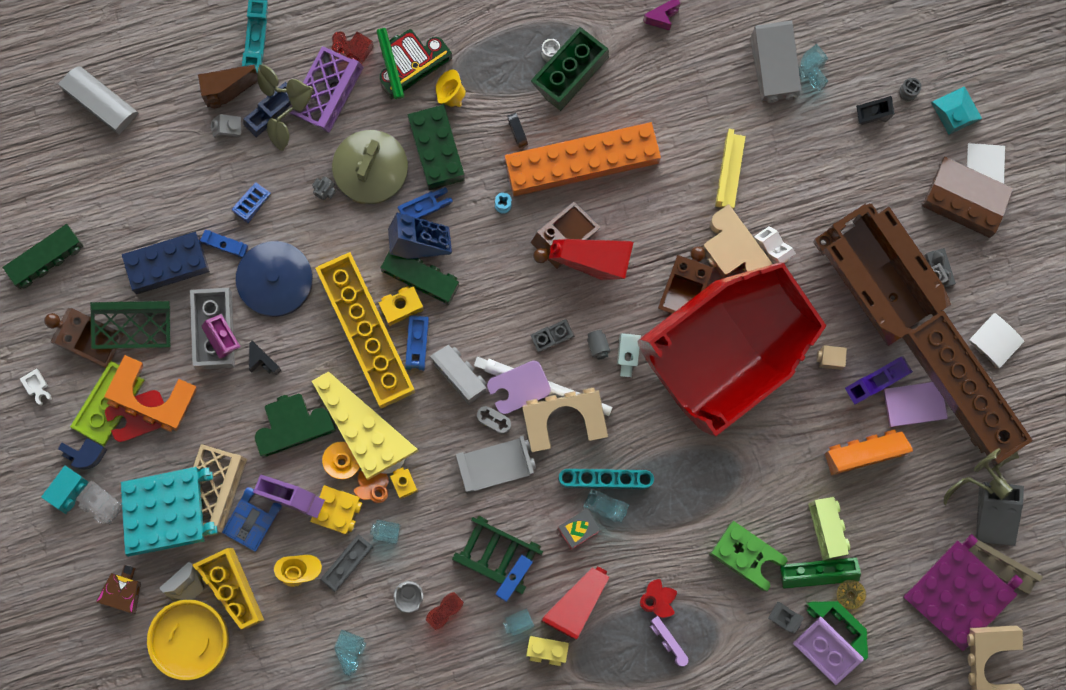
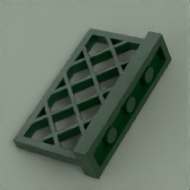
(130, 308)

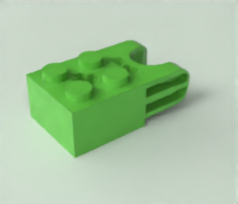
(749, 560)

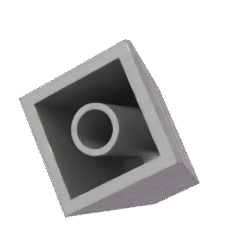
(776, 61)

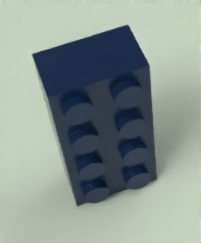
(165, 263)

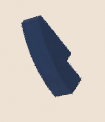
(268, 108)

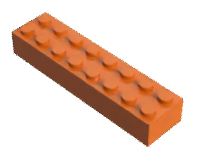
(582, 159)

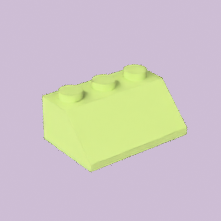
(829, 528)

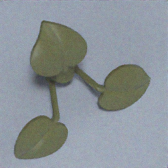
(298, 95)
(998, 484)

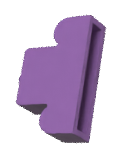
(289, 496)

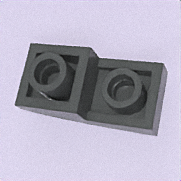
(552, 335)

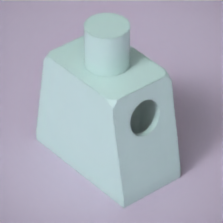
(629, 344)

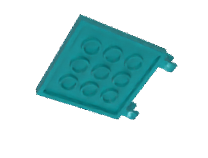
(164, 511)

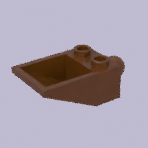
(568, 224)
(686, 283)
(81, 336)

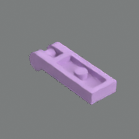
(669, 642)

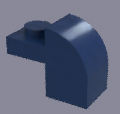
(87, 457)

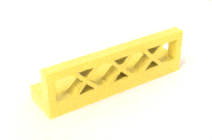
(730, 170)

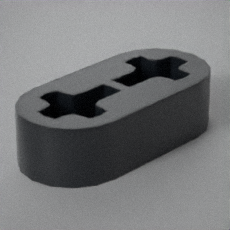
(517, 130)

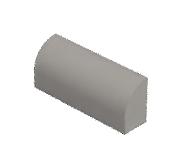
(98, 99)

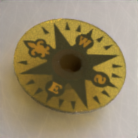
(851, 594)

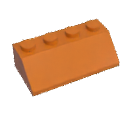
(868, 452)

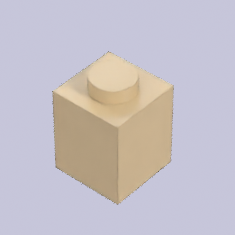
(832, 357)

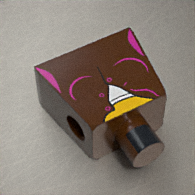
(121, 591)

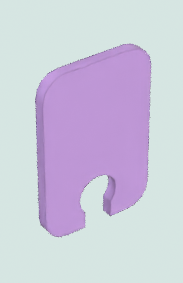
(522, 383)

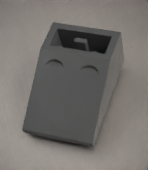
(998, 518)

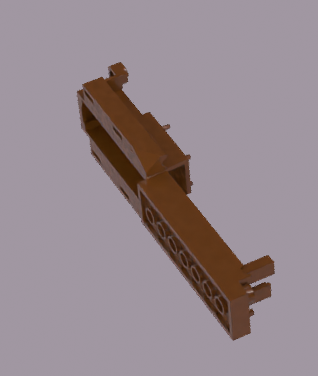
(882, 262)

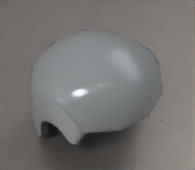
(408, 596)

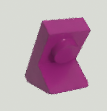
(658, 16)

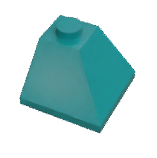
(956, 110)

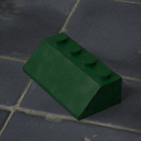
(570, 68)

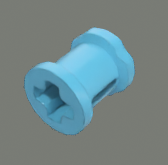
(501, 208)

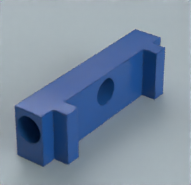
(232, 246)
(508, 585)

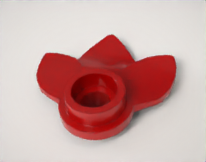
(661, 599)

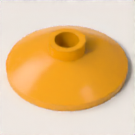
(335, 453)

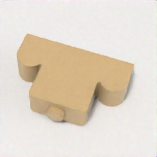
(733, 245)

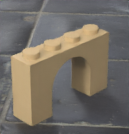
(587, 403)
(983, 644)

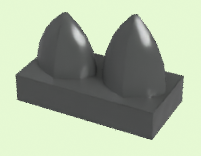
(940, 256)

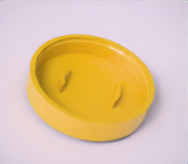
(187, 639)

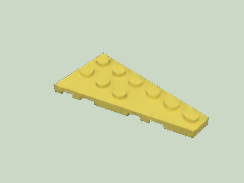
(369, 436)

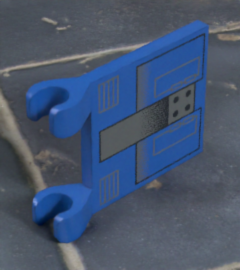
(249, 523)

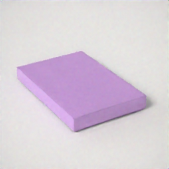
(914, 404)
(828, 651)

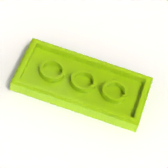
(91, 418)

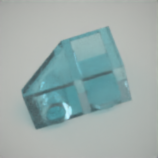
(347, 649)

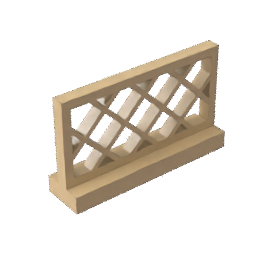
(228, 488)

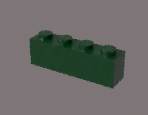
(43, 256)
(421, 277)

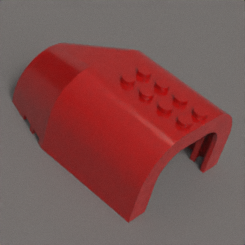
(733, 344)

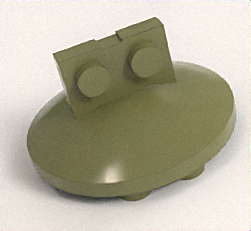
(370, 166)

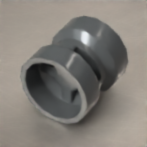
(907, 92)

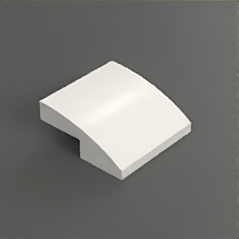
(996, 340)

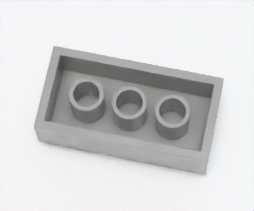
(206, 305)

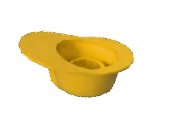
(450, 89)
(297, 569)

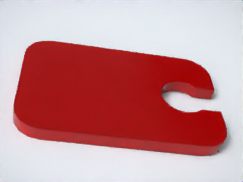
(135, 424)

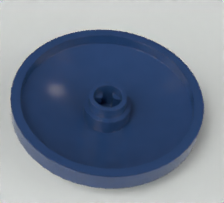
(274, 279)

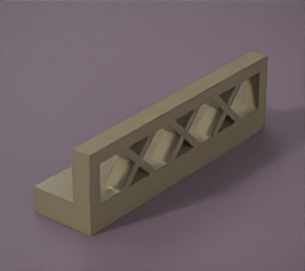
(1005, 567)

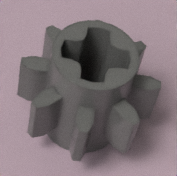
(323, 188)

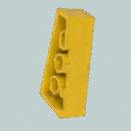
(231, 587)

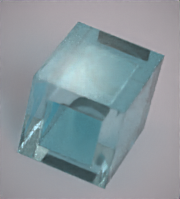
(385, 531)
(518, 622)

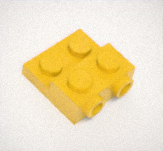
(338, 510)

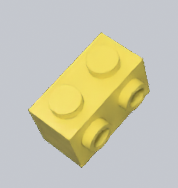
(547, 649)

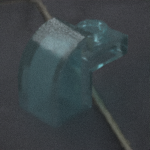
(810, 65)
(606, 506)

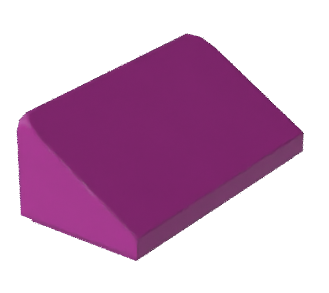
(220, 336)

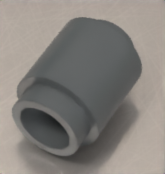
(598, 344)

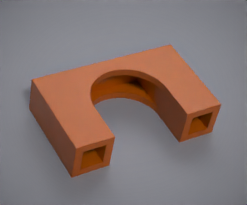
(168, 414)

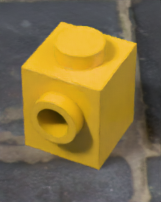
(403, 483)

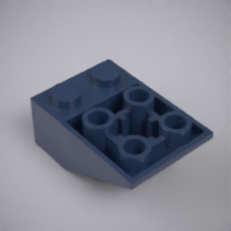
(418, 237)

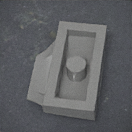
(184, 584)

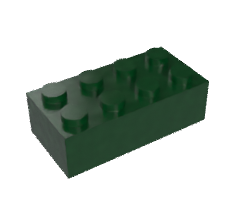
(436, 147)

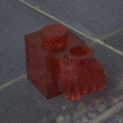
(357, 48)

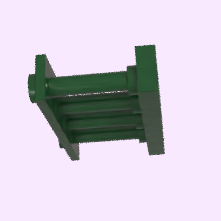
(481, 566)

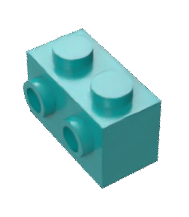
(65, 489)

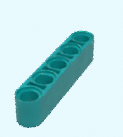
(596, 482)

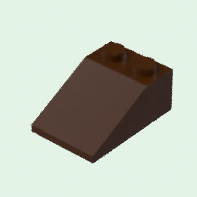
(224, 85)

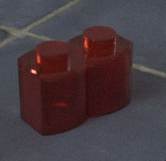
(449, 607)

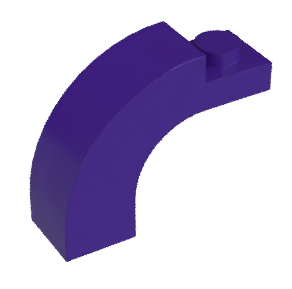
(878, 380)

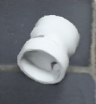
(551, 46)

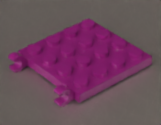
(961, 593)

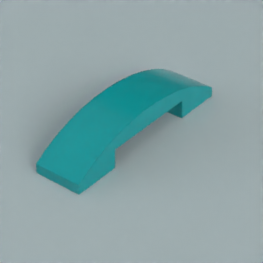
(255, 33)

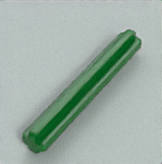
(390, 63)

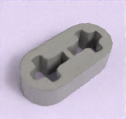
(491, 423)

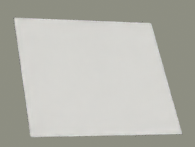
(987, 160)

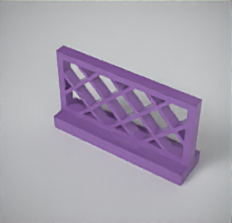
(340, 93)

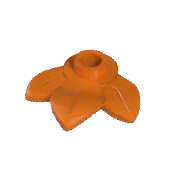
(367, 488)

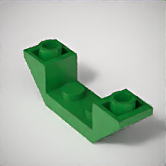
(818, 609)

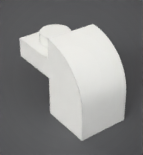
(773, 246)

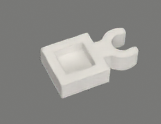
(35, 384)

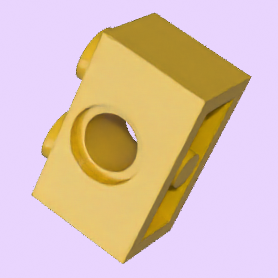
(394, 315)

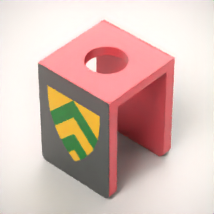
(579, 529)

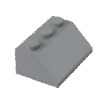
(459, 373)

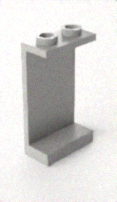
(496, 464)

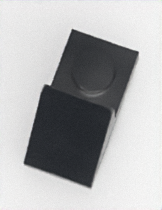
(876, 110)
(257, 356)

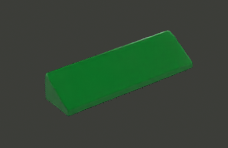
(819, 572)

